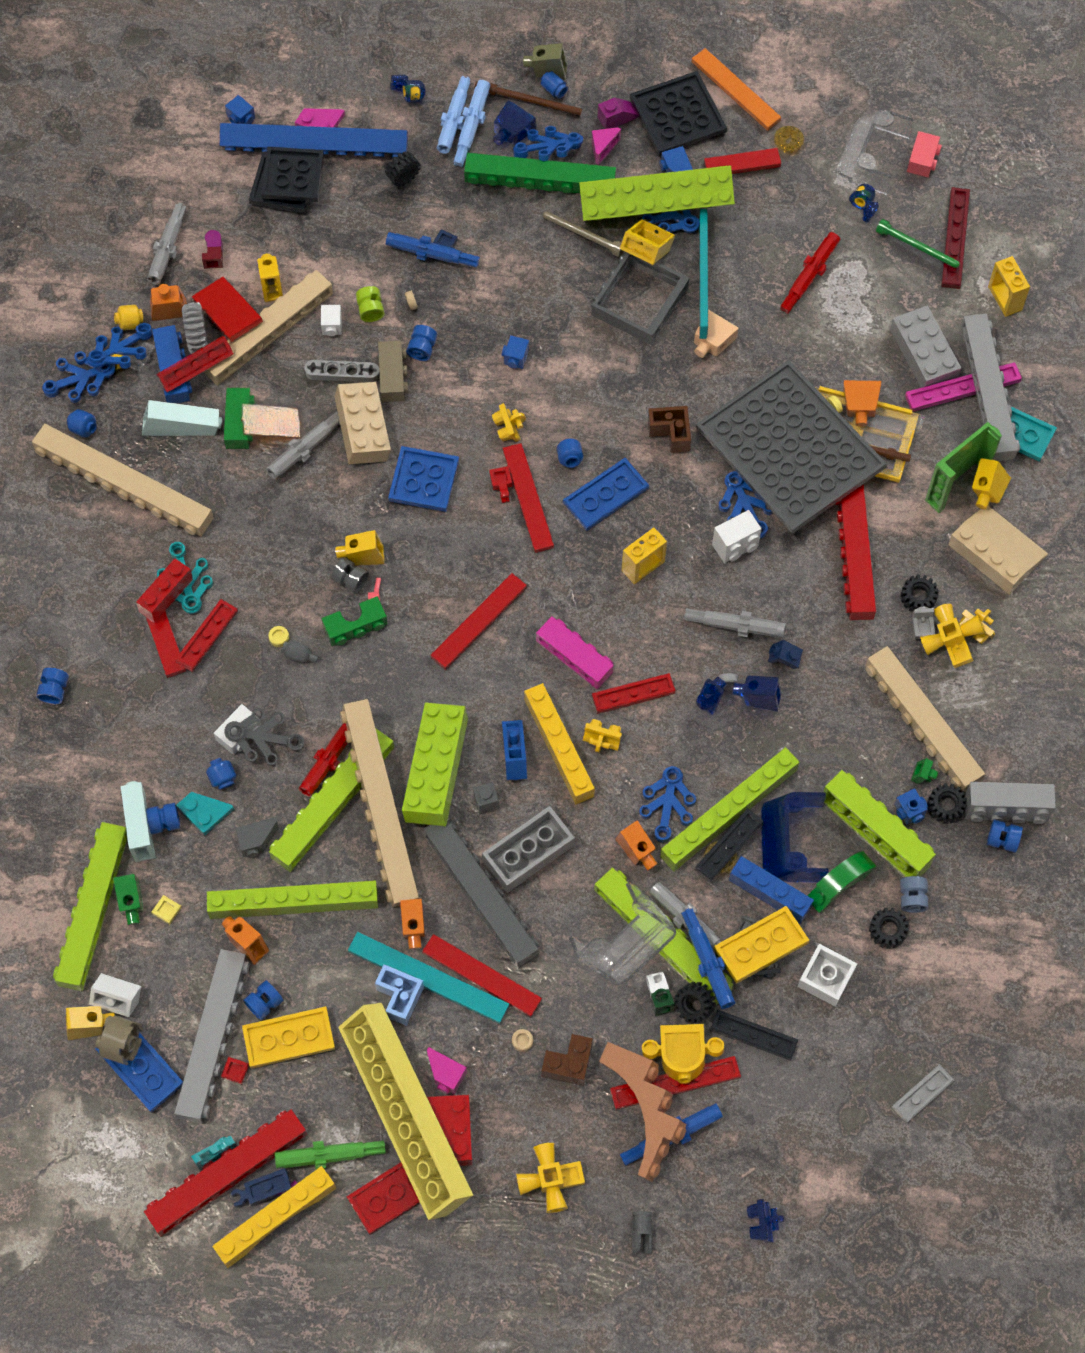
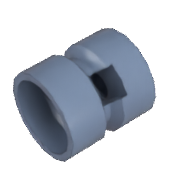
(914, 893)

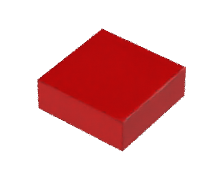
(235, 1070)

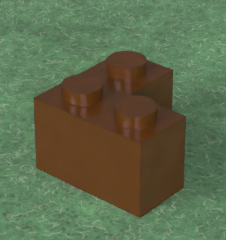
(671, 422)
(570, 1066)

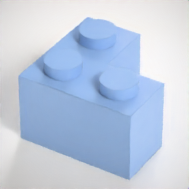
(404, 992)

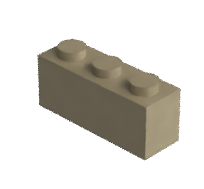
(392, 371)

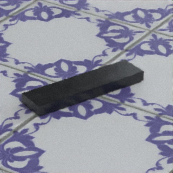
(728, 845)
(754, 1035)

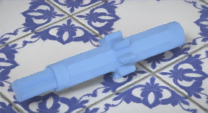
(472, 117)
(453, 118)

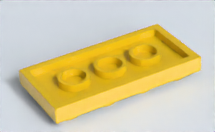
(761, 944)
(288, 1037)

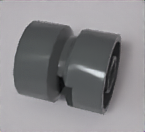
(351, 576)

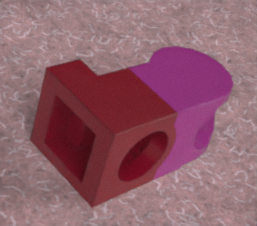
(214, 254)

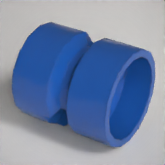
(421, 342)
(52, 683)
(163, 818)
(1011, 839)
(256, 1003)

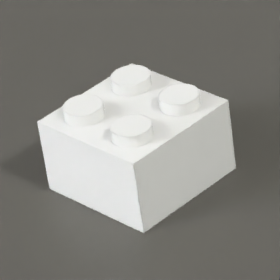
(736, 537)
(827, 975)

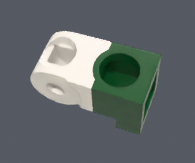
(660, 994)

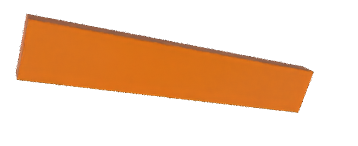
(736, 89)

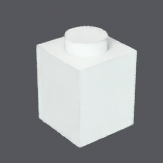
(331, 320)

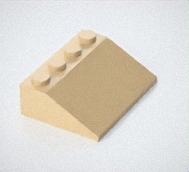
(997, 548)

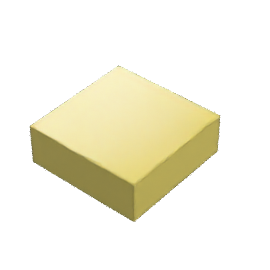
(166, 909)

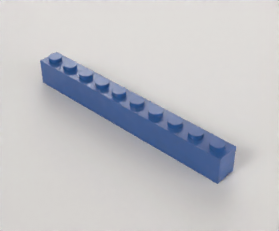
(317, 138)

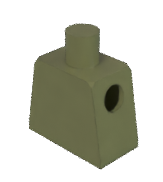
(548, 59)

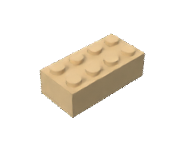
(362, 423)

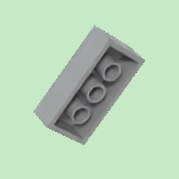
(925, 347)
(1010, 802)
(528, 849)

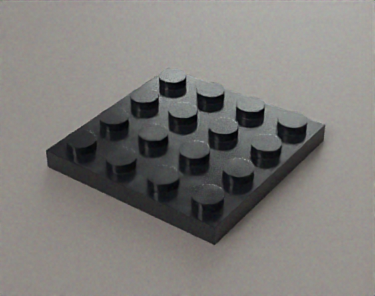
(678, 112)

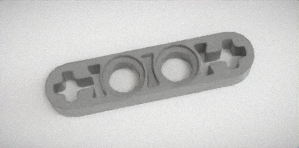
(342, 367)

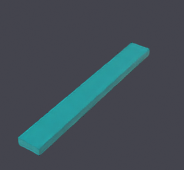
(703, 273)
(433, 979)

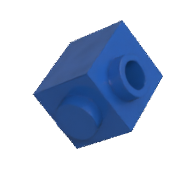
(240, 111)
(515, 352)

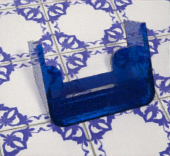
(776, 839)

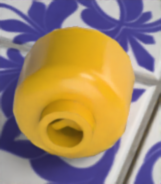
(128, 317)

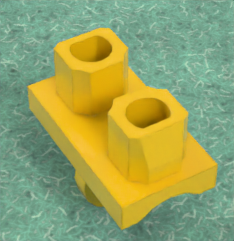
(504, 416)
(984, 617)
(601, 736)

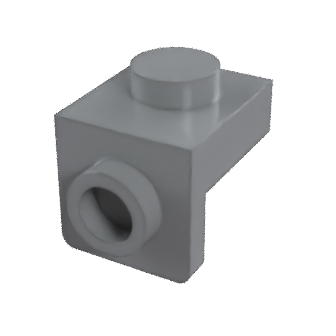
(923, 622)

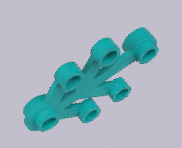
(189, 596)

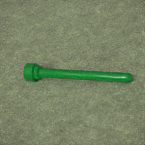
(885, 227)

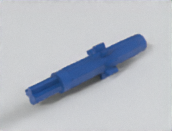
(425, 248)
(710, 965)
(694, 1123)

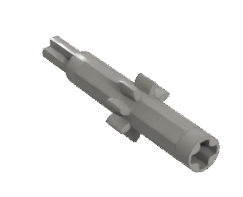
(165, 248)
(300, 448)
(742, 623)
(676, 907)

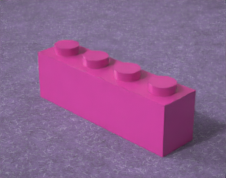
(575, 652)

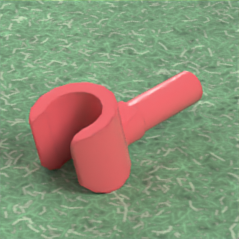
(376, 590)

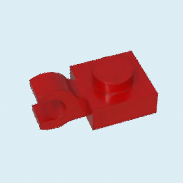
(501, 480)

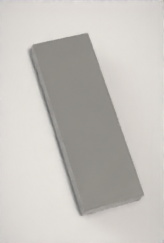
(923, 1093)

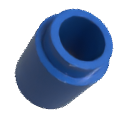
(554, 84)

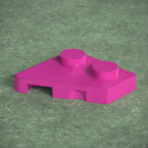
(320, 117)

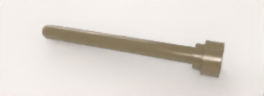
(613, 246)

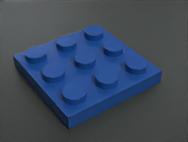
(423, 478)

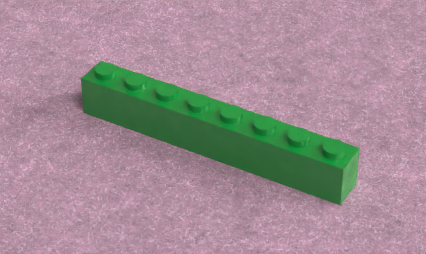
(532, 173)

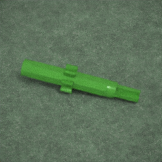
(323, 1154)

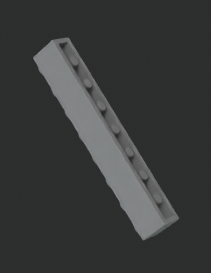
(989, 382)
(211, 1037)

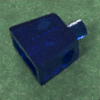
(512, 124)
(760, 692)

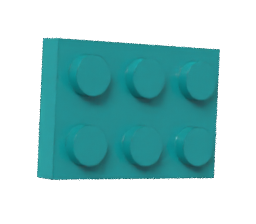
(1032, 434)

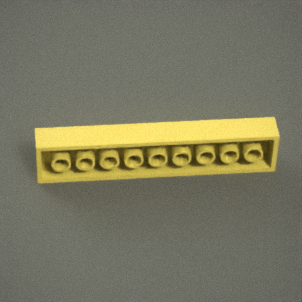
(405, 1111)

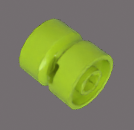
(370, 304)

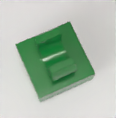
(924, 772)

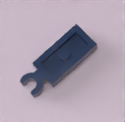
(263, 1188)

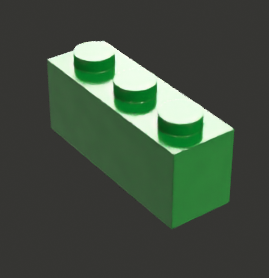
(233, 413)

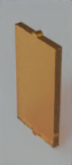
(270, 421)

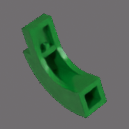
(840, 878)

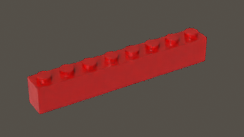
(856, 556)
(225, 1172)

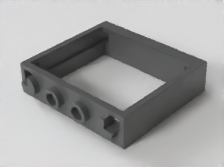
(658, 270)

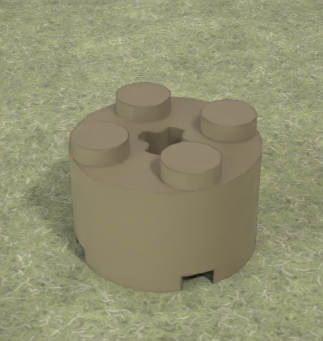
(119, 1039)

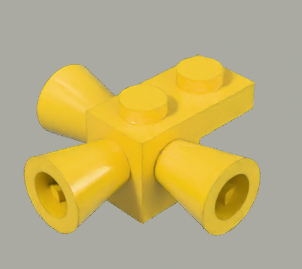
(952, 635)
(551, 1177)

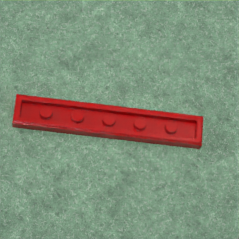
(528, 498)
(478, 621)
(482, 975)
(712, 1074)

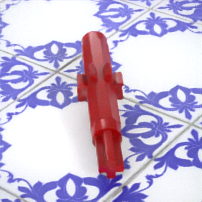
(813, 266)
(325, 762)

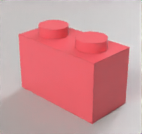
(923, 154)

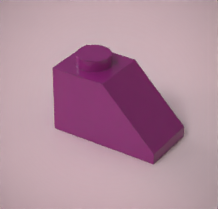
(615, 112)

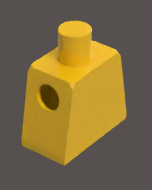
(269, 269)
(990, 482)
(362, 549)
(79, 1023)

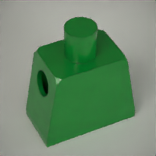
(127, 889)

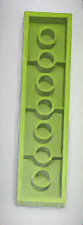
(657, 193)

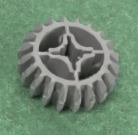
(194, 326)

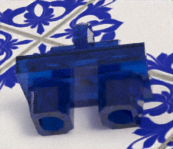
(711, 694)
(762, 1211)

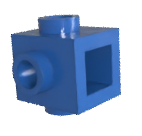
(911, 807)

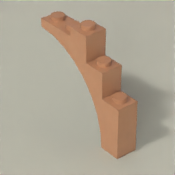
(654, 1101)

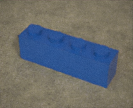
(169, 353)
(770, 889)

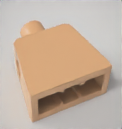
(719, 336)

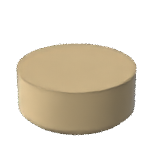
(411, 300)
(522, 1040)

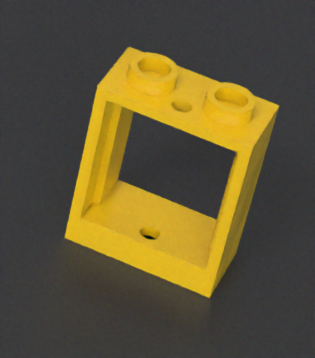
(654, 244)
(1007, 287)
(642, 559)

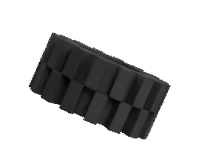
(402, 169)
(922, 583)
(953, 793)
(888, 940)
(703, 996)

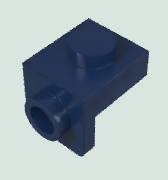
(785, 653)

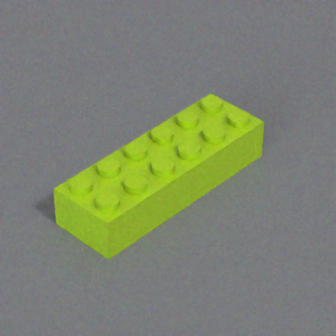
(435, 764)
(878, 826)

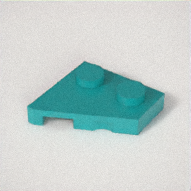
(203, 811)
(213, 1152)

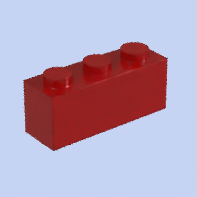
(164, 590)

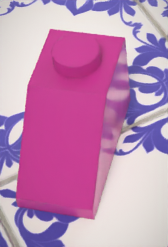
(446, 1072)

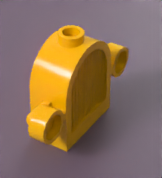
(683, 1050)

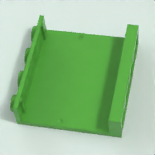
(979, 445)

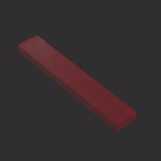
(956, 236)

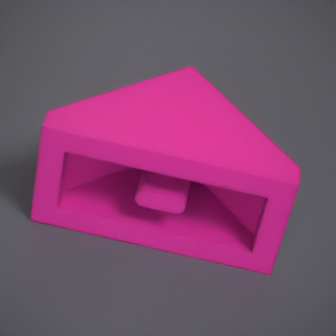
(604, 141)

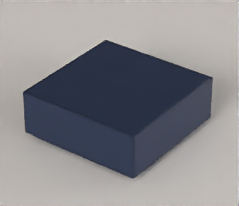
(446, 239)

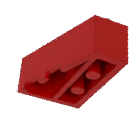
(454, 1119)

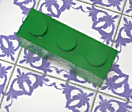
(340, 630)

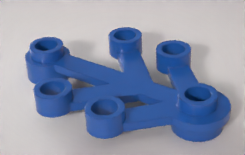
(547, 144)
(682, 221)
(99, 357)
(81, 377)
(744, 501)
(668, 801)

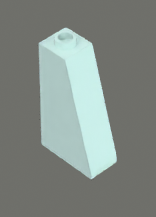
(179, 420)
(137, 827)

